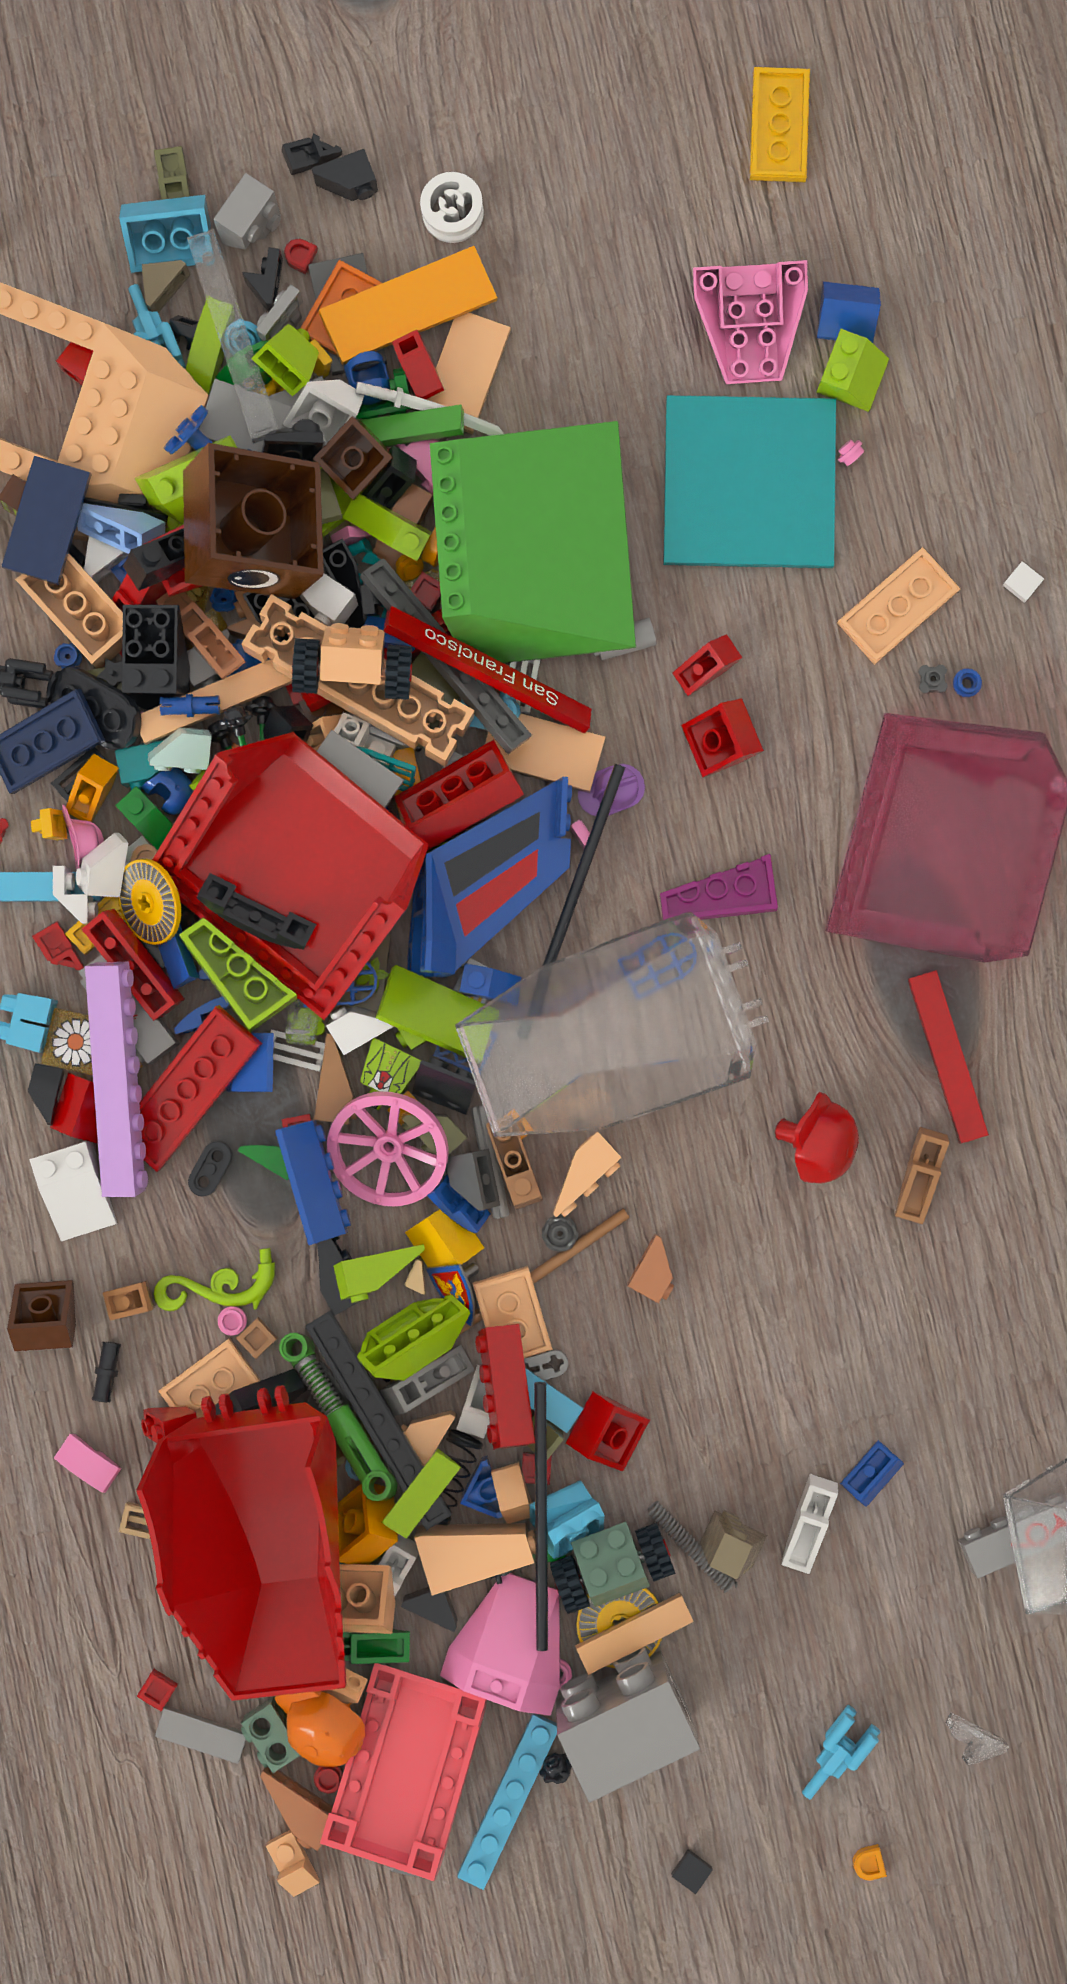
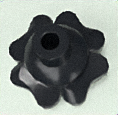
(556, 1768)

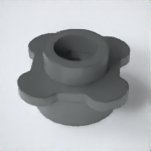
(926, 684)

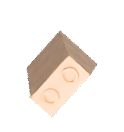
(472, 1552)

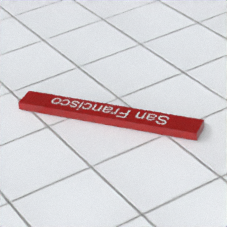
(487, 669)

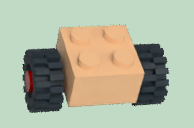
(352, 657)

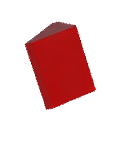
(76, 1109)

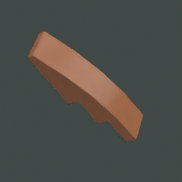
(205, 635)

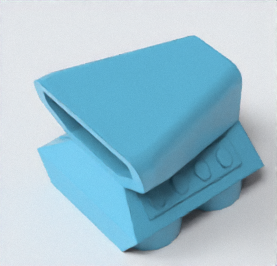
(570, 1517)

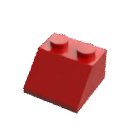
(722, 737)
(607, 1431)

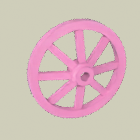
(386, 1152)

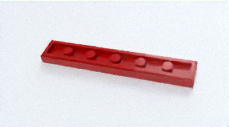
(948, 1057)

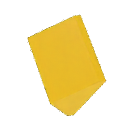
(444, 1240)

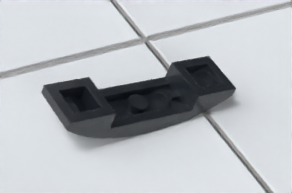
(253, 917)

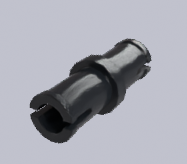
(106, 1372)

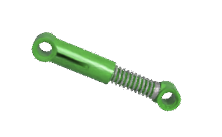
(343, 1422)

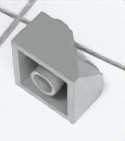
(247, 214)

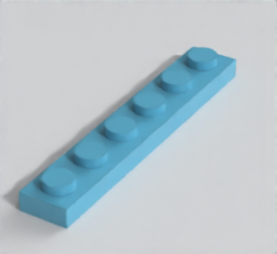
(508, 1801)

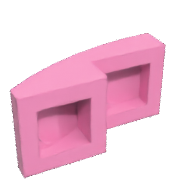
(87, 1463)

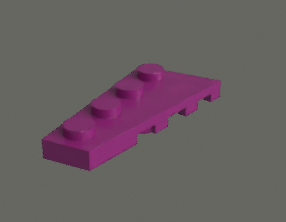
(734, 892)

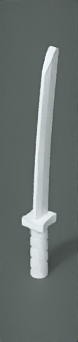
(401, 398)

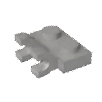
(284, 309)

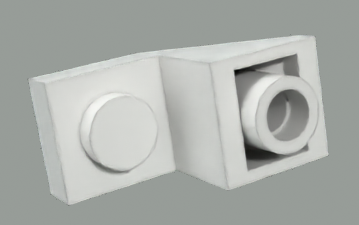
(357, 733)
(78, 904)

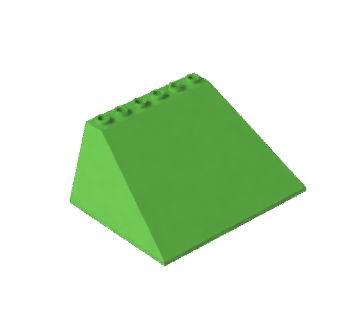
(534, 542)

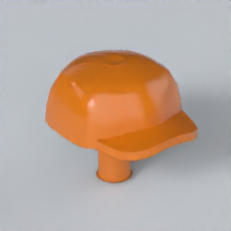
(322, 1727)

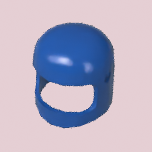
(374, 376)
(172, 787)

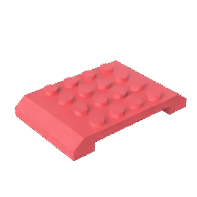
(408, 1775)

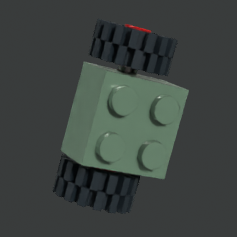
(610, 1566)

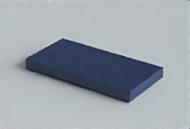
(46, 520)
(47, 741)

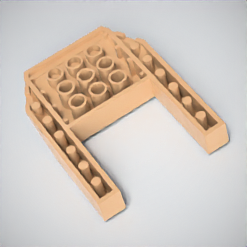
(125, 407)

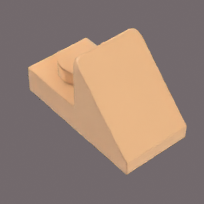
(293, 1864)

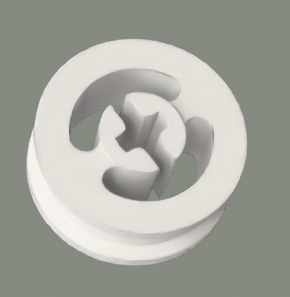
(458, 191)

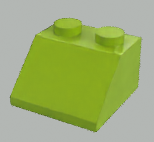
(853, 371)

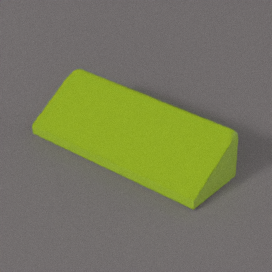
(421, 1494)

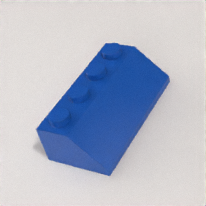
(312, 1181)

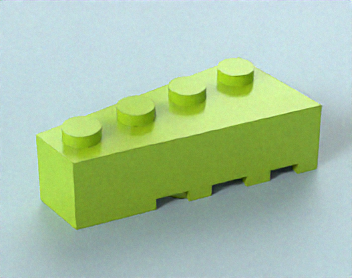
(243, 983)

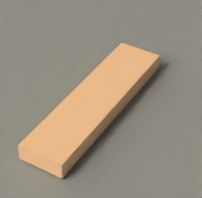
(634, 1633)

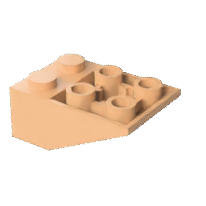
(586, 1167)

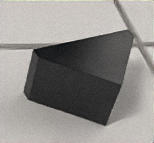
(433, 1608)

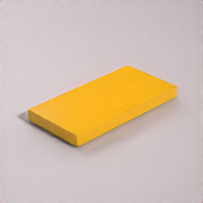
(779, 124)

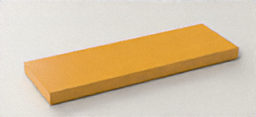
(408, 303)

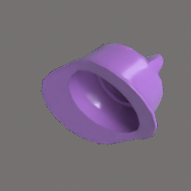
(628, 793)

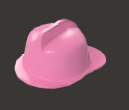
(83, 835)

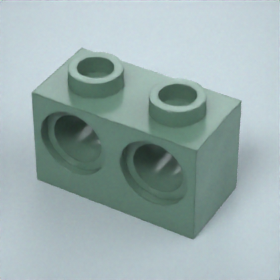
(265, 1738)

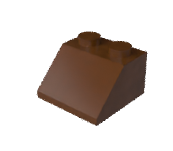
(353, 457)
(42, 1316)

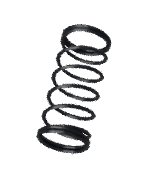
(461, 1440)

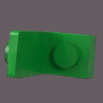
(386, 406)

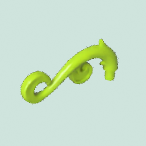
(216, 1294)

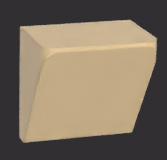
(416, 1277)

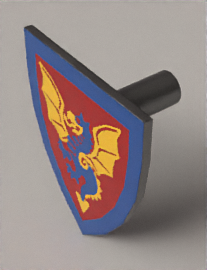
(455, 1281)

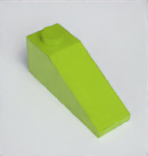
(388, 526)
(367, 1274)

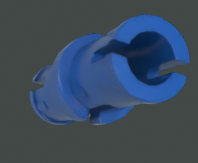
(190, 705)

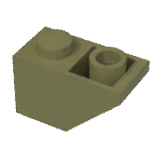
(452, 1131)

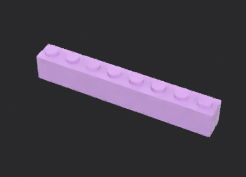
(116, 1079)

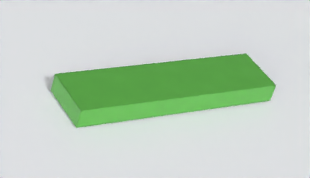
(418, 425)

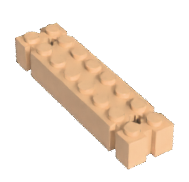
(397, 717)

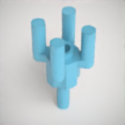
(150, 326)
(841, 1751)

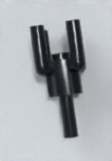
(13, 682)

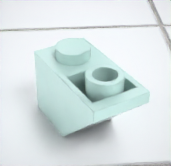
(183, 749)

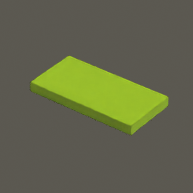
(425, 1008)

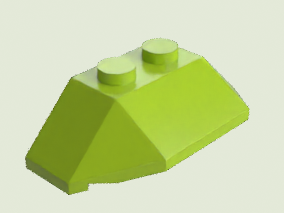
(165, 484)
(413, 1338)

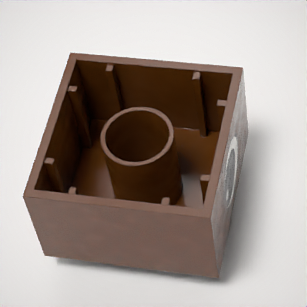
(252, 522)

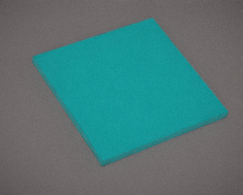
(749, 481)

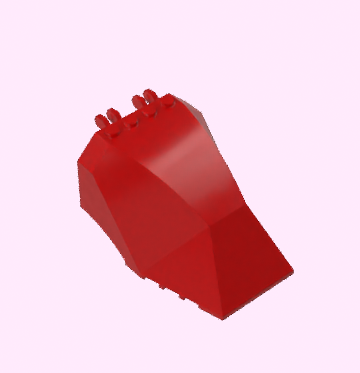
(251, 1544)

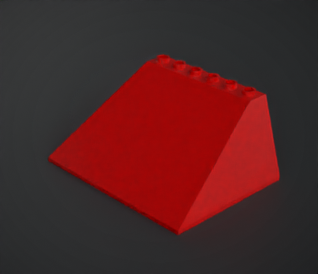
(300, 844)

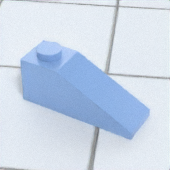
(119, 527)

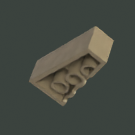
(730, 1544)

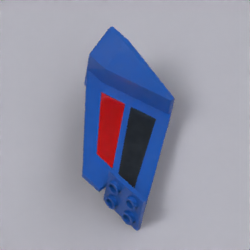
(487, 879)

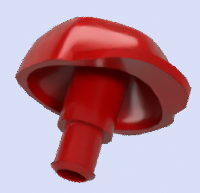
(823, 1140)

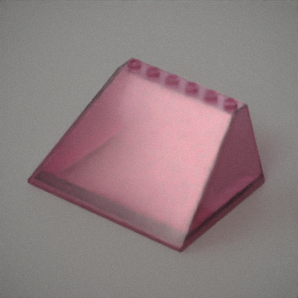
(952, 839)

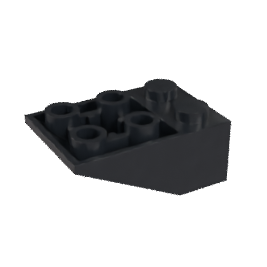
(154, 651)
(444, 1086)

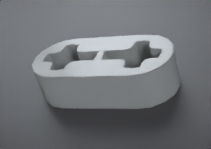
(549, 1372)

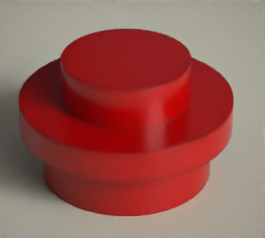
(328, 1779)

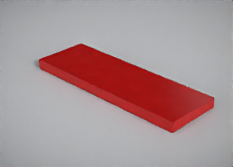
(193, 1084)

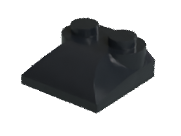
(299, 442)

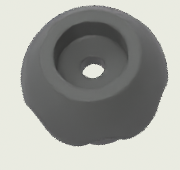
(556, 1242)

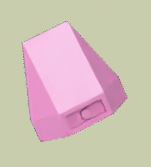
(751, 316)
(498, 1651)

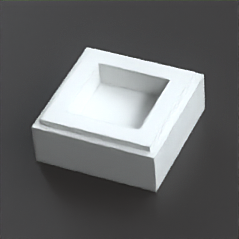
(1023, 582)

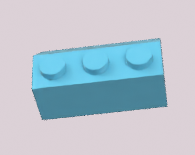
(160, 229)

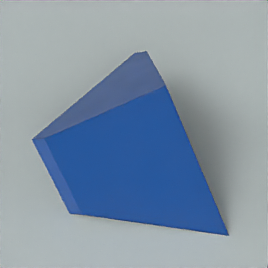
(480, 1491)

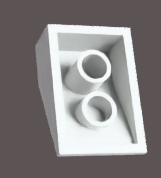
(72, 1190)

